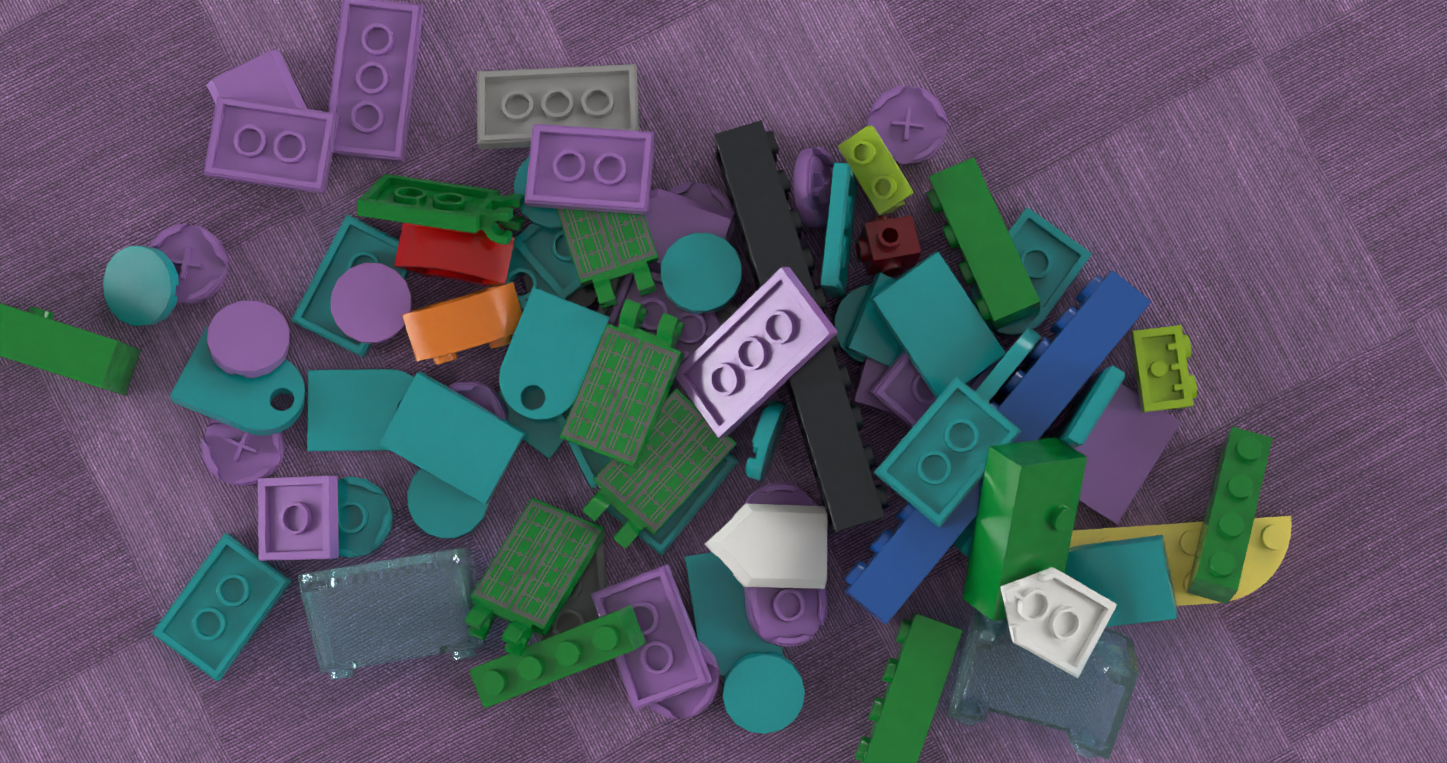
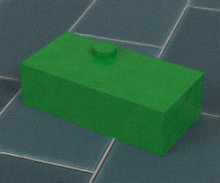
(66, 350)
(1022, 518)

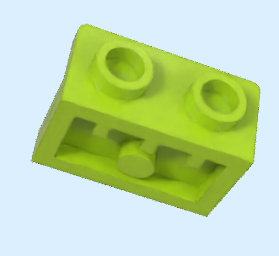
(876, 170)
(1162, 368)

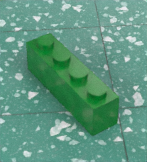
(983, 243)
(1229, 515)
(558, 656)
(911, 691)

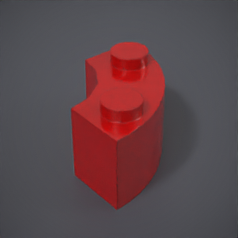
(453, 255)

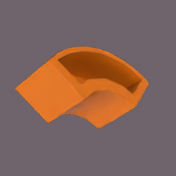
(464, 323)

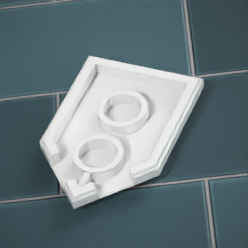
(775, 546)
(1056, 618)

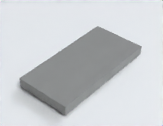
(560, 96)

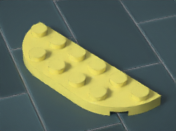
(1264, 553)

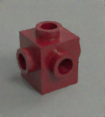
(888, 245)

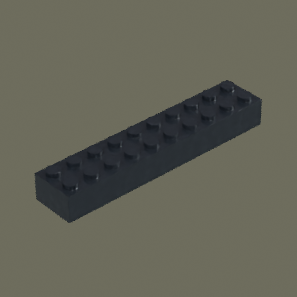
(820, 386)

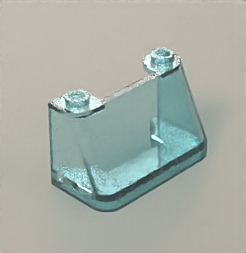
(390, 610)
(1018, 684)

